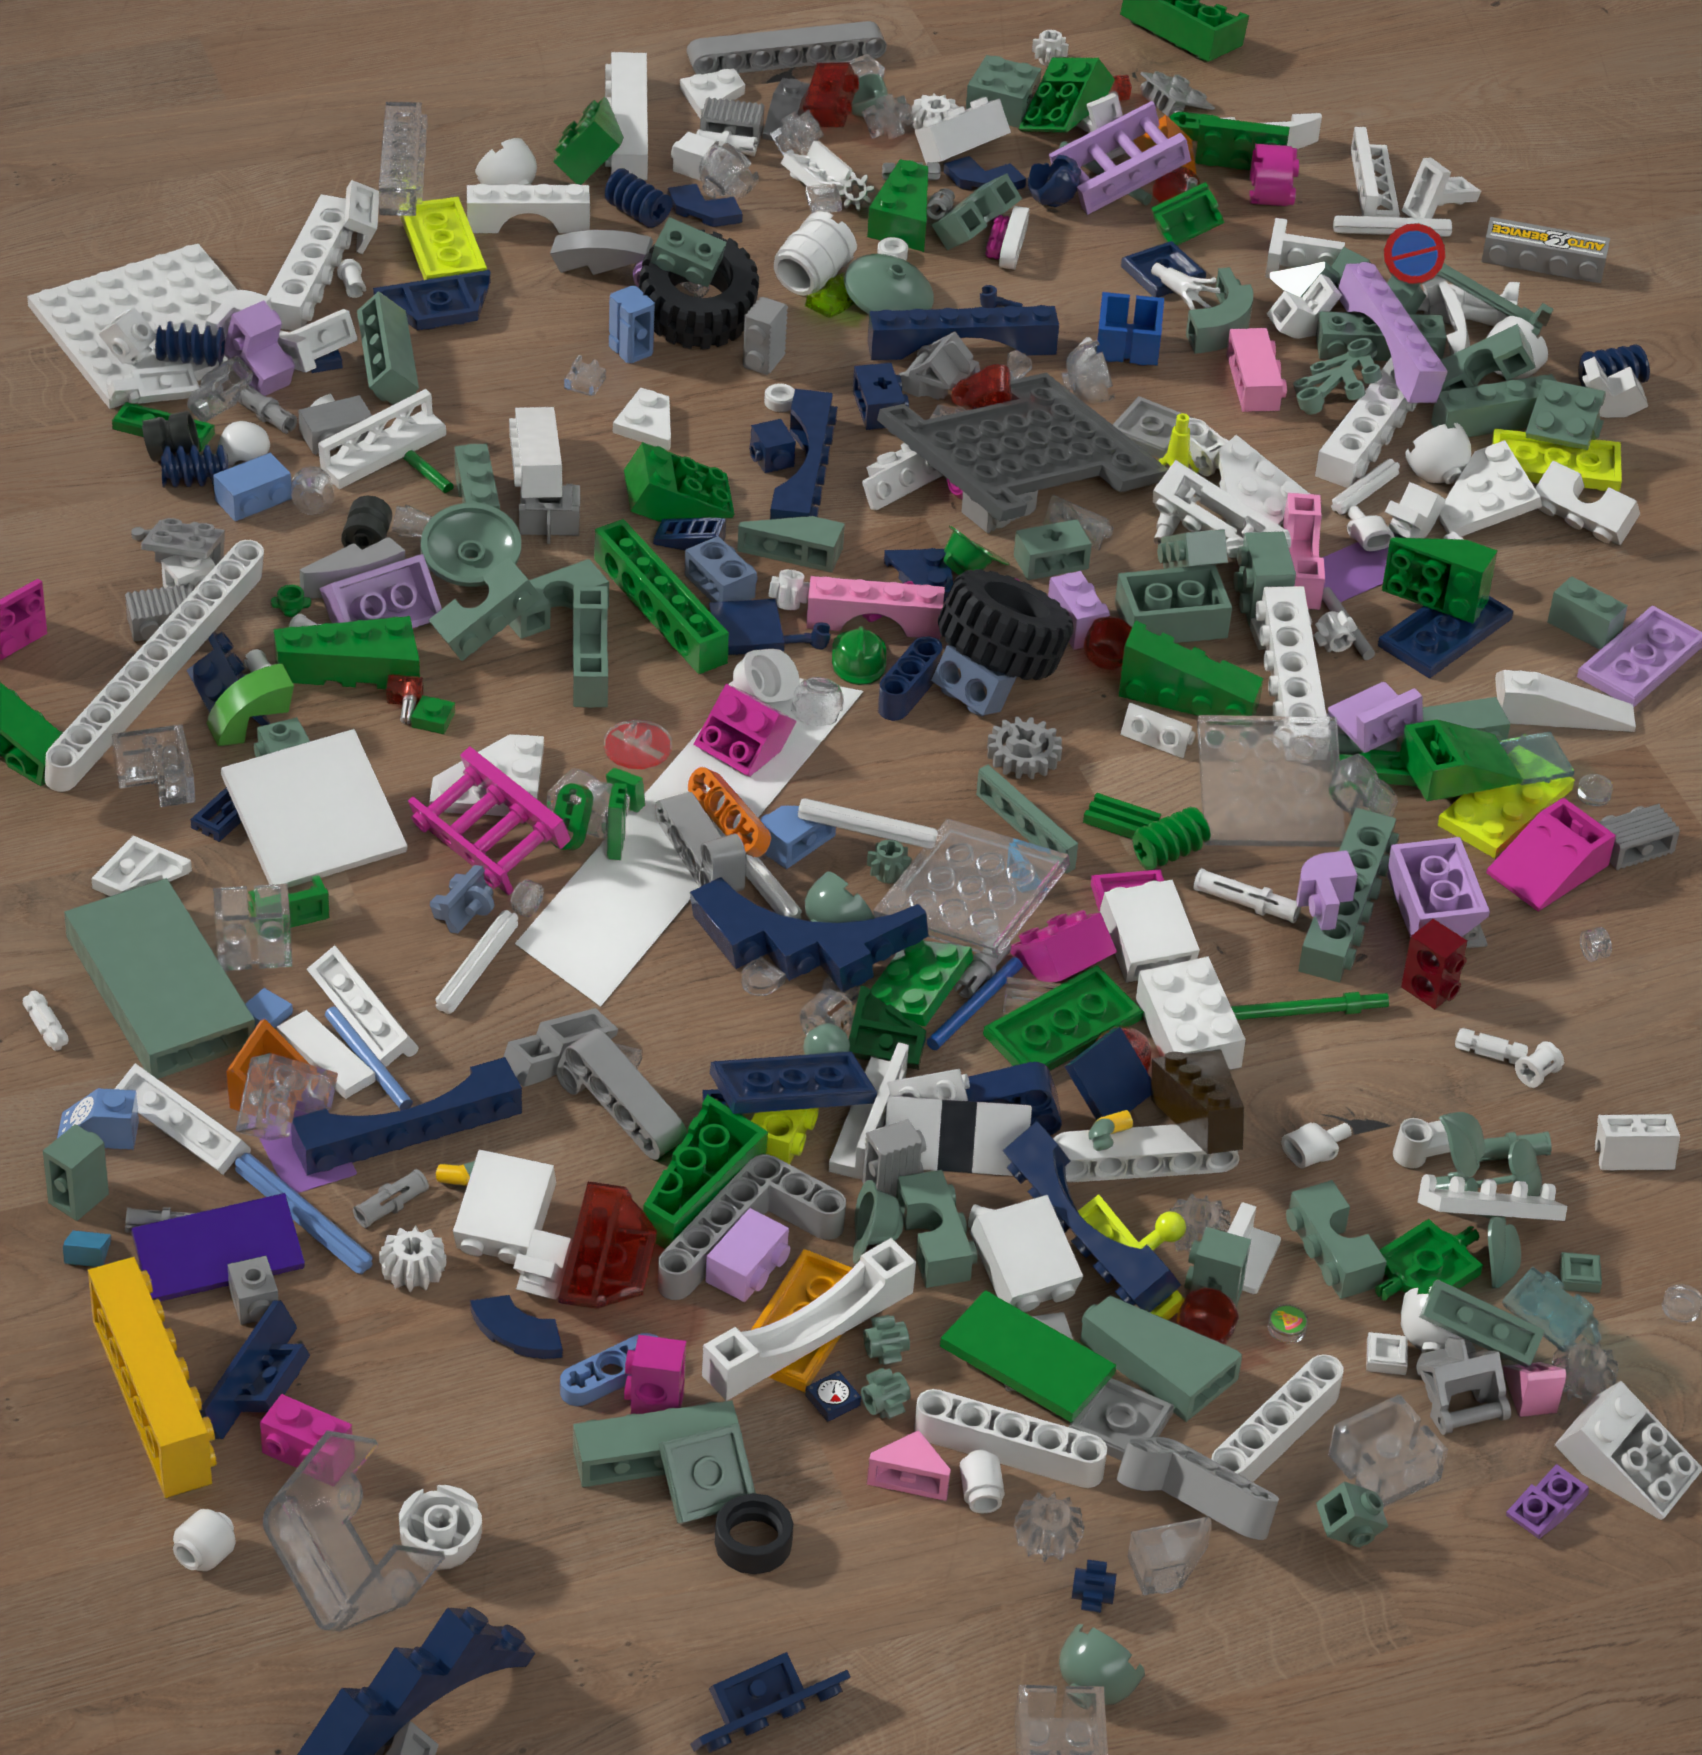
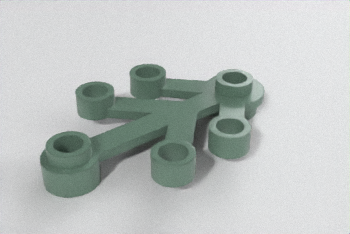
(1359, 353)

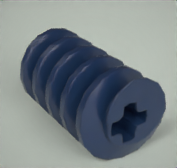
(637, 198)
(190, 344)
(1617, 359)
(192, 465)

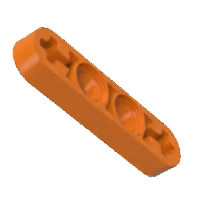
(732, 806)

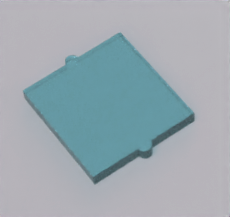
(1537, 757)

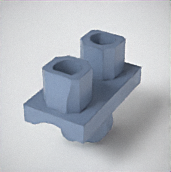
(466, 898)

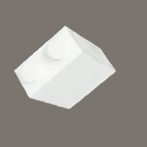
(1148, 927)
(503, 1205)
(1026, 1254)

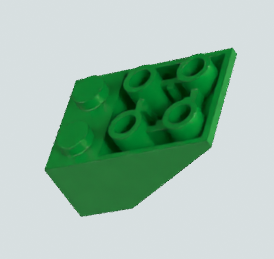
(1064, 94)
(589, 142)
(675, 486)
(1441, 574)
(1455, 759)

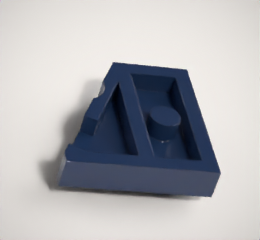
(921, 567)

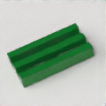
(1118, 816)
(616, 821)

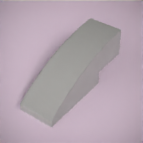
(599, 250)
(348, 563)
(538, 1055)

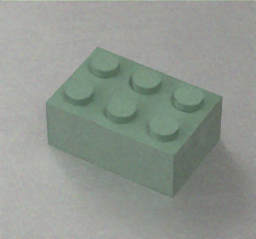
(1176, 601)

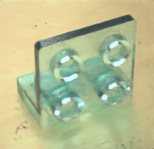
(1545, 1304)

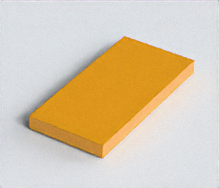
(803, 1284)

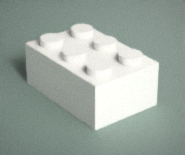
(1189, 1010)

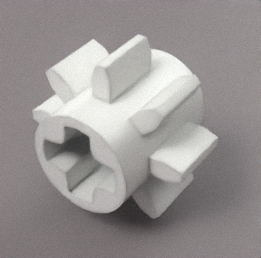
(1049, 45)
(862, 195)
(789, 589)
(1335, 631)

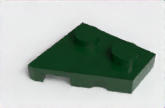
(879, 1029)

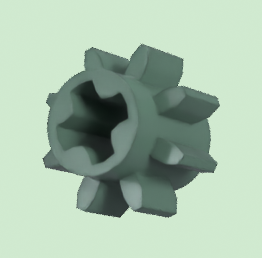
(888, 860)
(886, 1339)
(885, 1393)

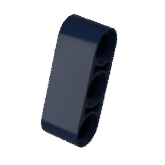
(909, 678)

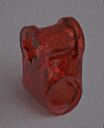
(984, 388)

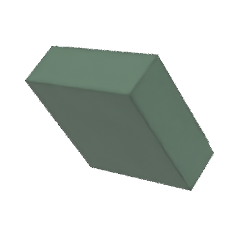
(1580, 1272)

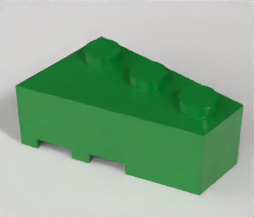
(901, 206)

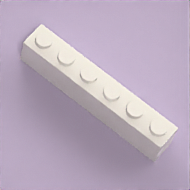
(628, 99)
(536, 452)

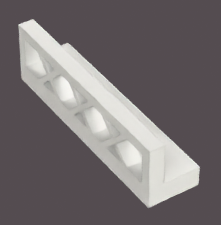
(1366, 179)
(380, 445)
(849, 1150)

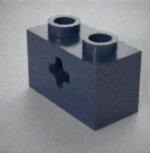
(876, 388)

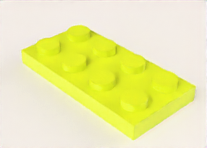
(443, 239)
(1598, 465)
(1498, 815)

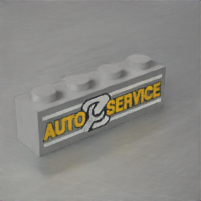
(1545, 250)

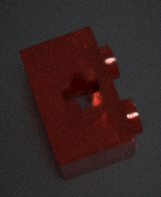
(831, 93)

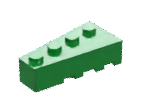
(1190, 25)
(348, 652)
(1185, 679)
(24, 736)
(701, 1167)

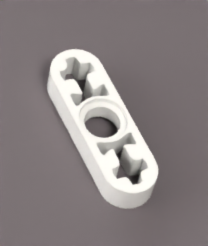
(1014, 237)

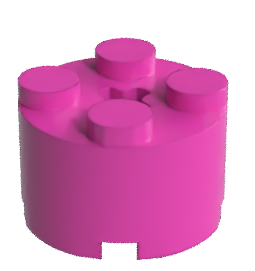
(1273, 175)

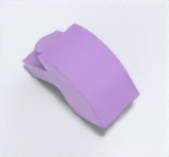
(1326, 883)

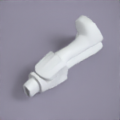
(1473, 307)

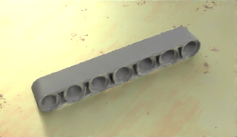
(786, 48)

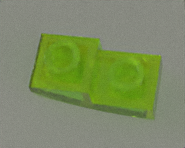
(831, 299)

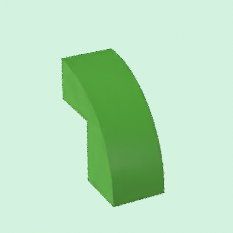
(256, 694)

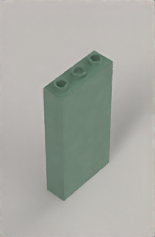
(159, 978)

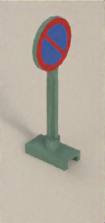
(1418, 255)

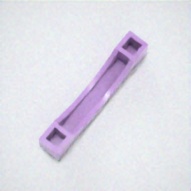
(1415, 364)

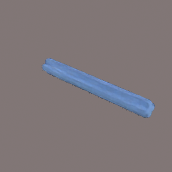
(305, 1214)

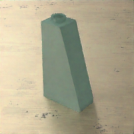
(1161, 1355)

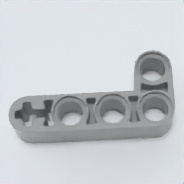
(699, 842)
(623, 1091)
(1198, 1482)

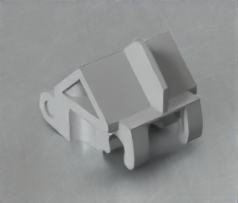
(939, 368)
(551, 514)
(1460, 1370)

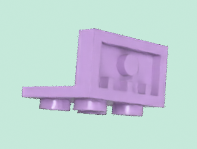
(1377, 715)

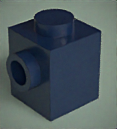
(772, 446)

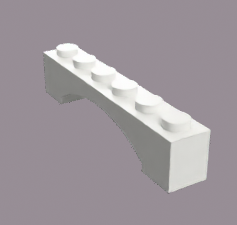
(747, 1357)

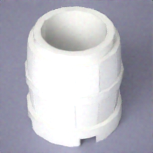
(814, 254)

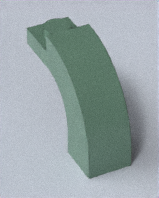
(1210, 327)

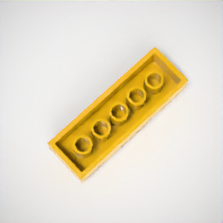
(152, 1377)

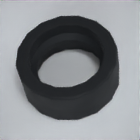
(750, 1558)

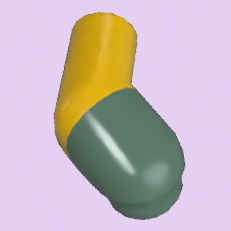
(1109, 1125)
(454, 1174)

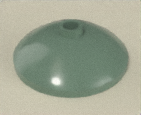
(887, 283)
(469, 532)

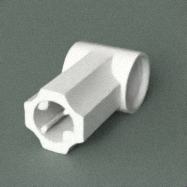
(1419, 1140)

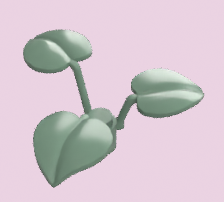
(1466, 1148)

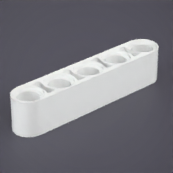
(1140, 1154)
(1282, 1418)
(1012, 1437)

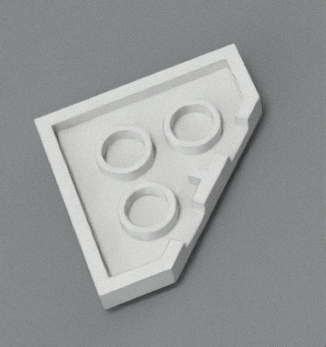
(1254, 480)
(1488, 492)
(514, 755)

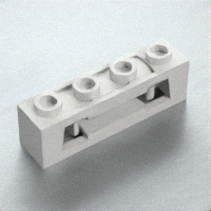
(1176, 497)

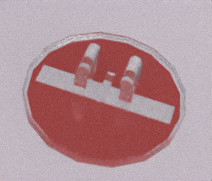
(637, 744)

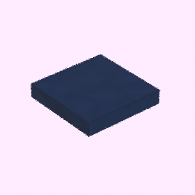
(1166, 254)
(750, 624)
(1110, 1075)

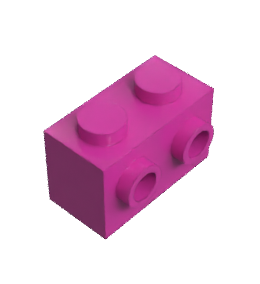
(294, 1429)

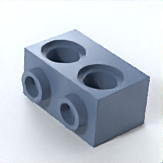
(720, 571)
(972, 681)

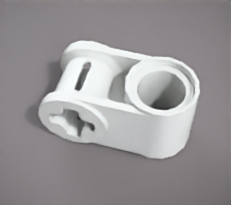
(1204, 446)

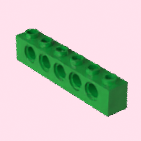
(661, 596)

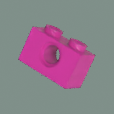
(656, 1374)

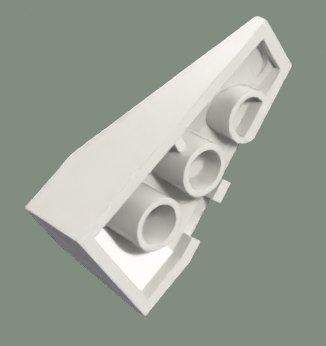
(1547, 701)

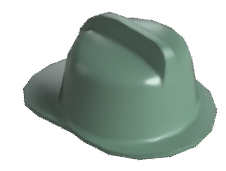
(876, 1219)

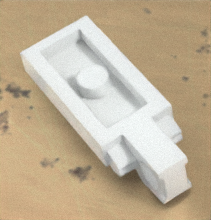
(154, 384)

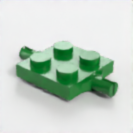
(1428, 1255)

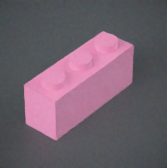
(1255, 370)

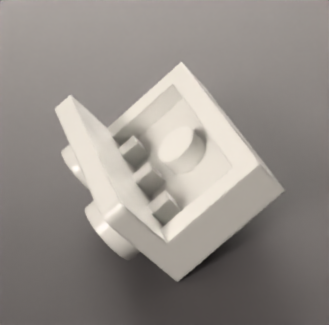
(817, 167)

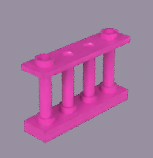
(499, 790)

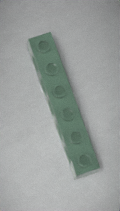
(1368, 844)

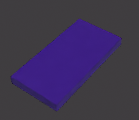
(194, 1249)

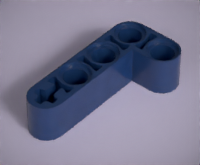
(1020, 1085)

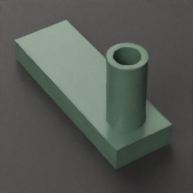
(1482, 1323)

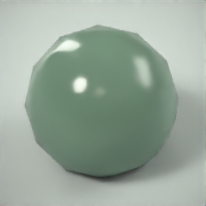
(826, 1039)

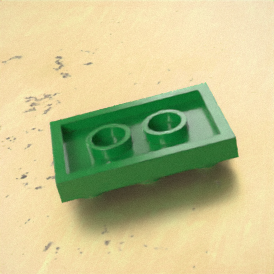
(1232, 141)
(922, 978)

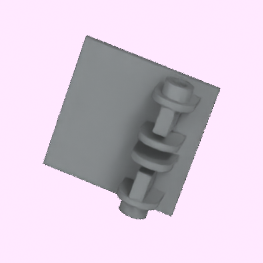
(1172, 93)

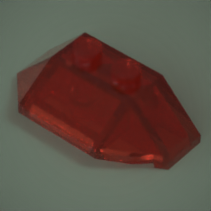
(608, 1249)

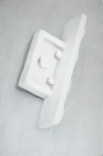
(896, 476)

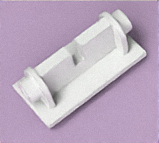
(1157, 730)
(941, 1085)

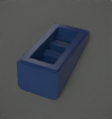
(692, 532)

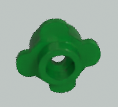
(290, 600)

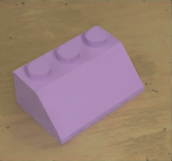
(385, 592)
(1436, 883)

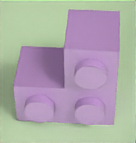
(254, 339)

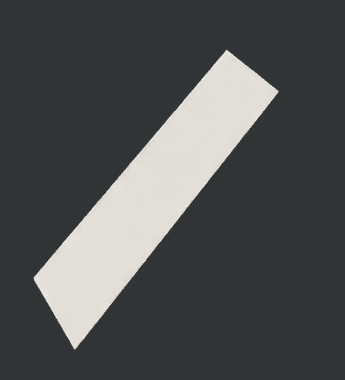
(622, 906)

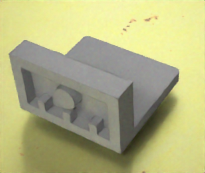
(175, 538)

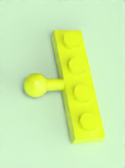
(1168, 1228)

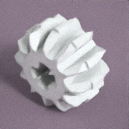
(930, 107)
(412, 1258)

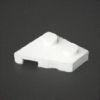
(720, 84)
(646, 419)
(138, 865)

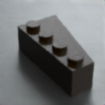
(1200, 1098)

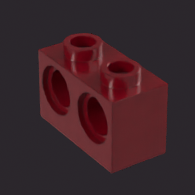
(1434, 964)

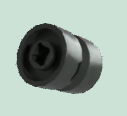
(175, 432)
(366, 522)

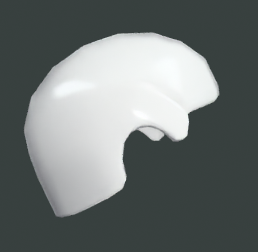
(244, 441)

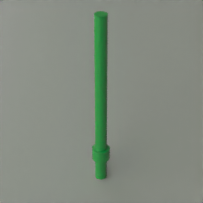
(1349, 1003)

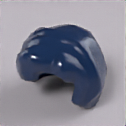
(1054, 183)

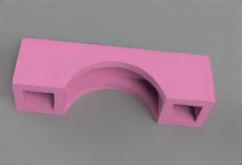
(1303, 522)
(910, 605)

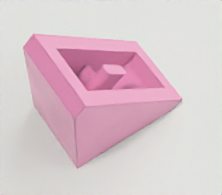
(1535, 1388)
(910, 1467)

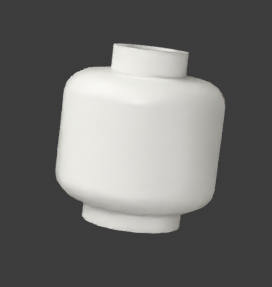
(204, 1540)

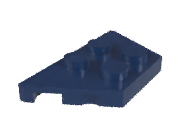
(441, 300)

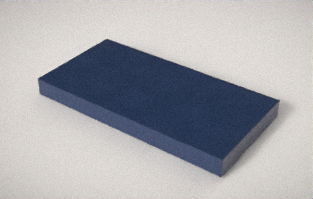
(1435, 639)
(792, 1082)

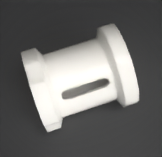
(1539, 1064)

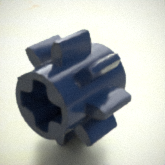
(1094, 1586)

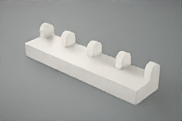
(361, 1007)
(183, 1120)
(1489, 1202)

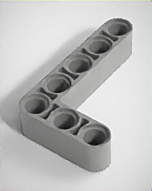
(760, 1185)

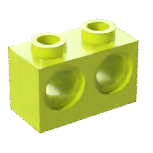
(786, 1131)

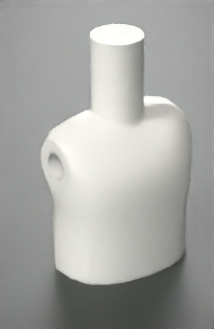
(1368, 530)
(1313, 1143)

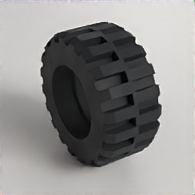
(702, 320)
(1005, 624)

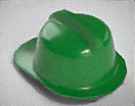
(967, 555)
(859, 656)

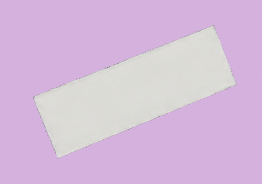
(326, 1051)

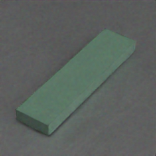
(1023, 814)

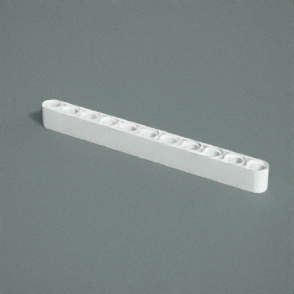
(153, 666)

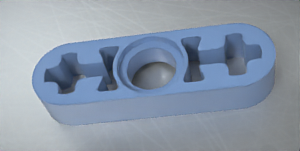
(600, 1383)

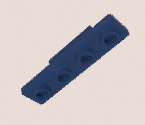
(218, 672)
(258, 1372)
(761, 1693)

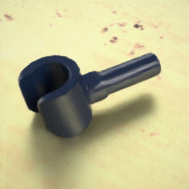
(989, 298)
(818, 638)

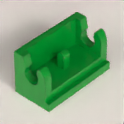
(1187, 215)
(305, 905)

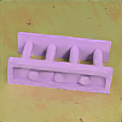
(1133, 173)

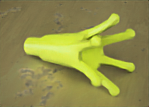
(1180, 444)

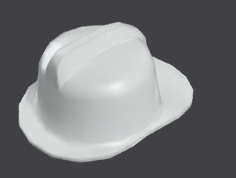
(766, 675)

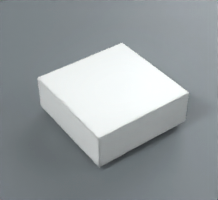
(1387, 1353)

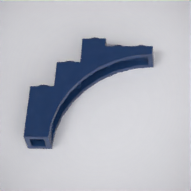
(798, 945)
(412, 1679)

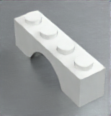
(562, 204)

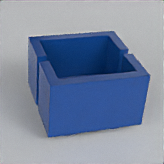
(1130, 341)

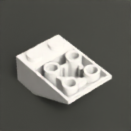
(1629, 1452)

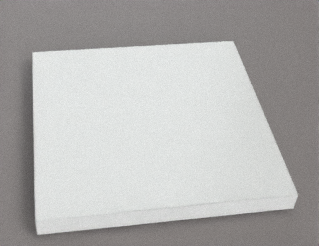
(313, 809)

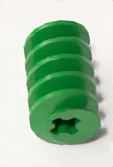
(1170, 838)

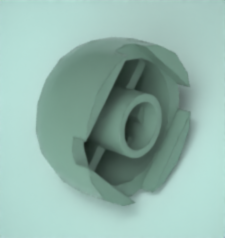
(832, 903)
(1100, 1662)

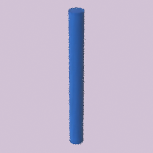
(974, 1003)

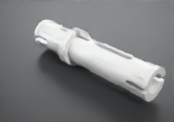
(1261, 900)

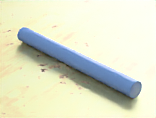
(363, 1052)

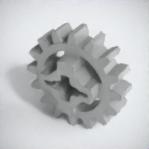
(1024, 747)

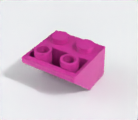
(22, 618)
(744, 731)
(1064, 946)

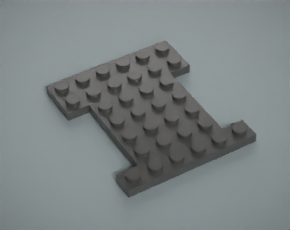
(1024, 446)

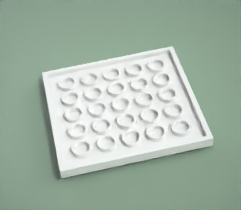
(161, 289)

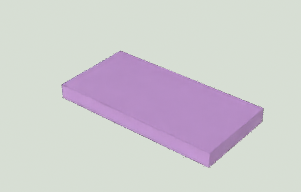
(1641, 656)

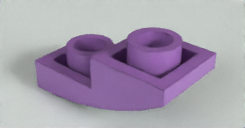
(1549, 1502)

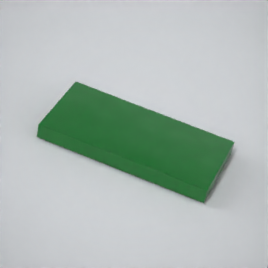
(1052, 1030)
(1028, 1356)

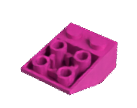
(1553, 855)

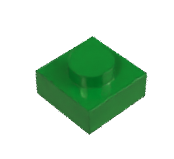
(433, 714)
(635, 787)

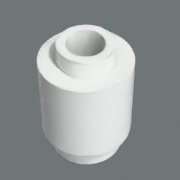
(982, 1481)

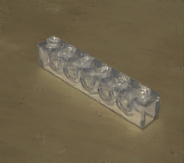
(402, 159)

